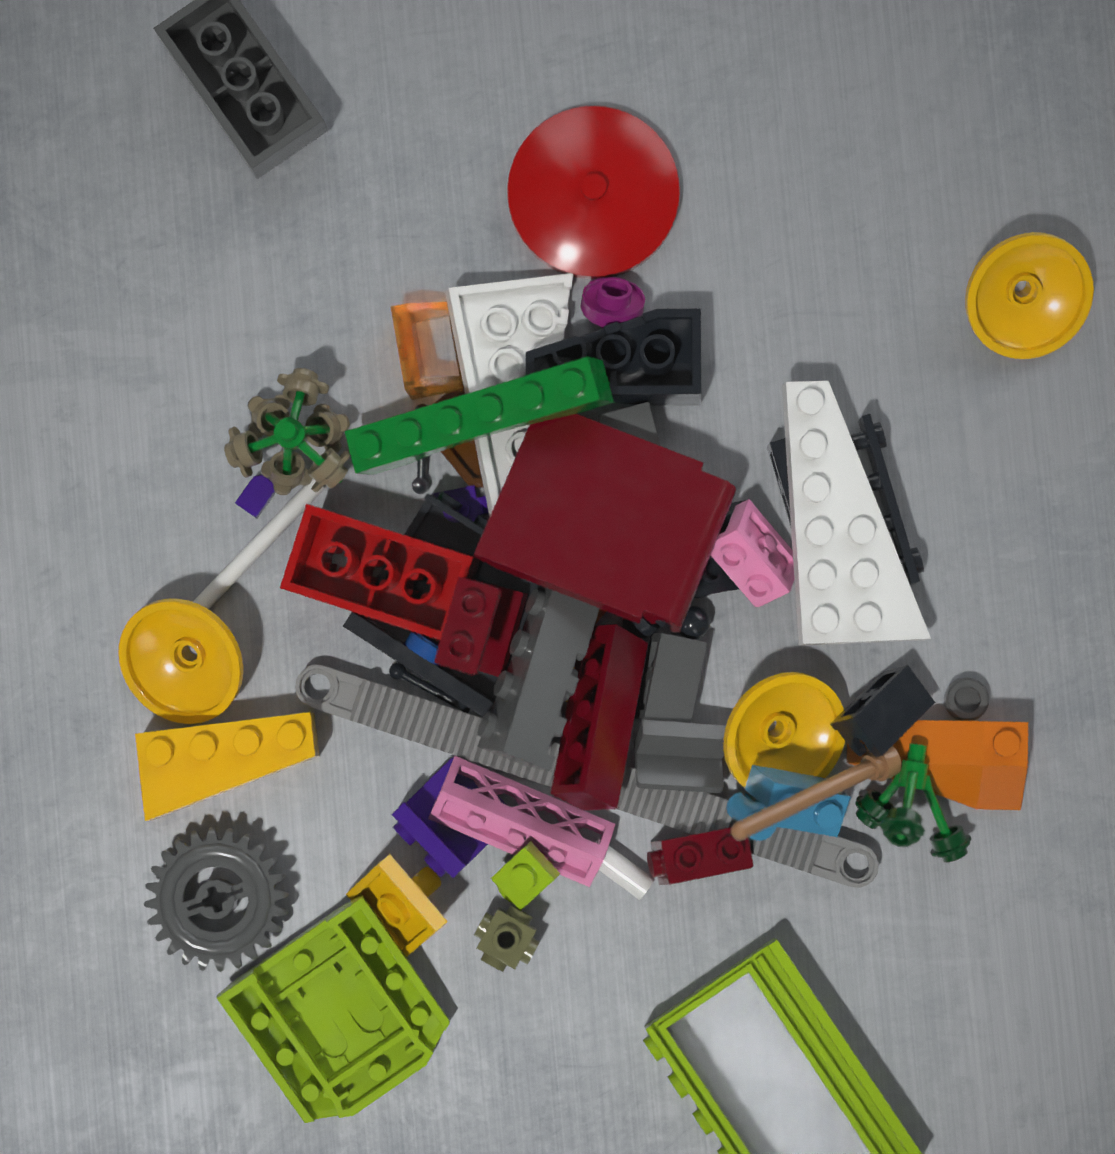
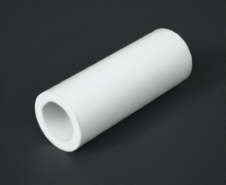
(625, 873)

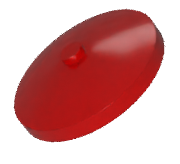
(593, 192)

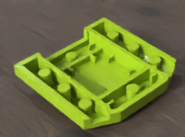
(337, 1014)

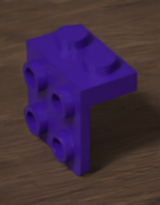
(446, 848)

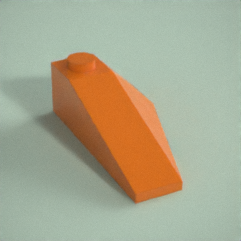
(970, 760)

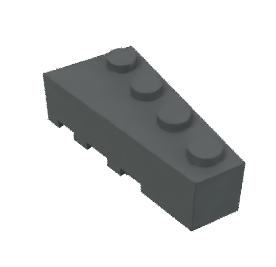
(538, 679)

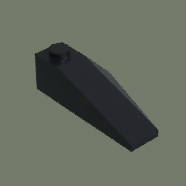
(644, 358)

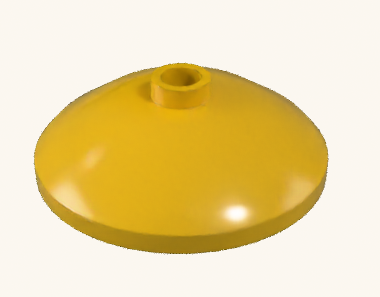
(1041, 314)
(165, 671)
(802, 734)

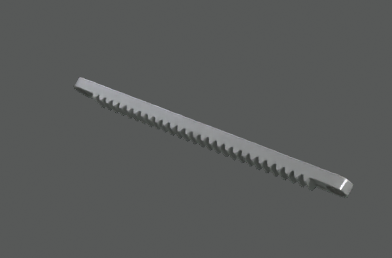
(683, 810)

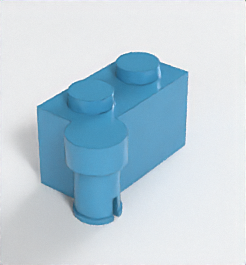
(775, 785)

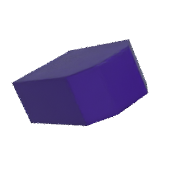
(256, 495)

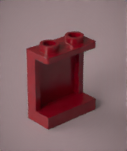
(480, 627)

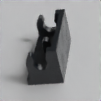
(883, 712)

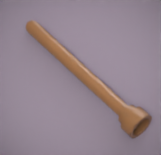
(870, 768)

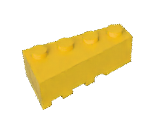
(211, 759)

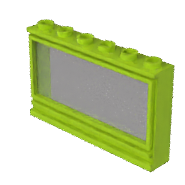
(772, 1066)

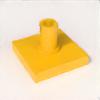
(402, 902)

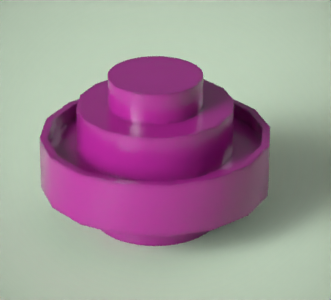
(612, 301)

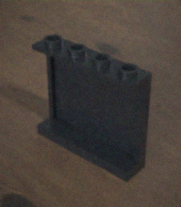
(433, 527)

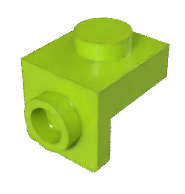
(525, 876)

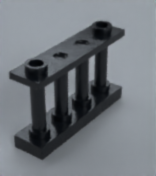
(871, 439)

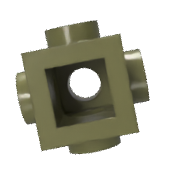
(519, 925)

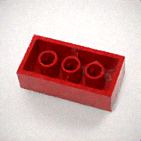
(367, 547)

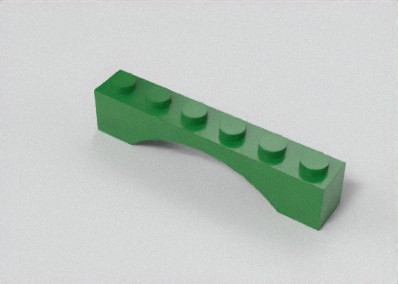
(495, 409)

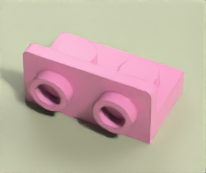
(755, 556)

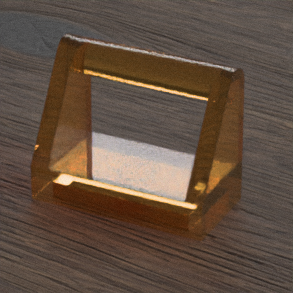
(415, 383)

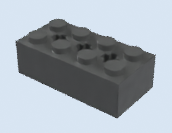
(233, 106)

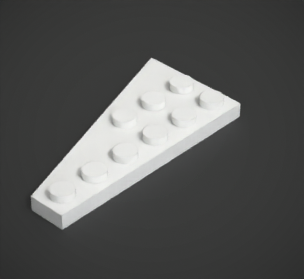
(491, 334)
(842, 552)

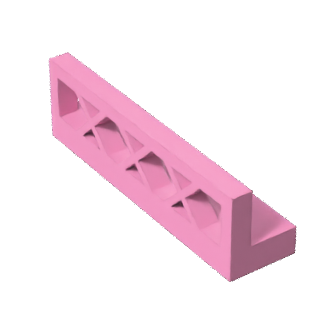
(511, 828)

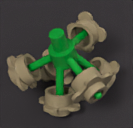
(272, 419)

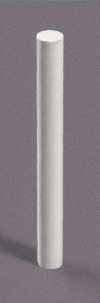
(257, 546)

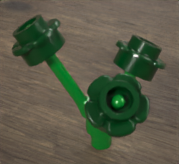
(904, 825)

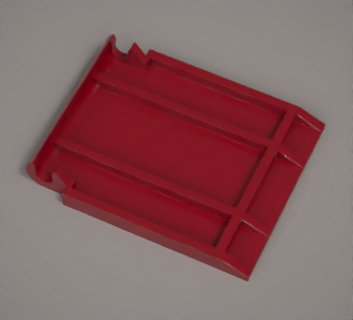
(607, 519)

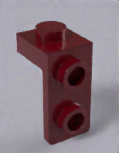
(698, 856)

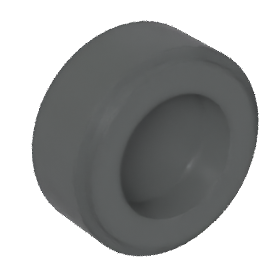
(966, 699)

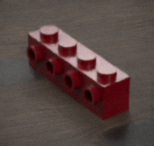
(600, 720)

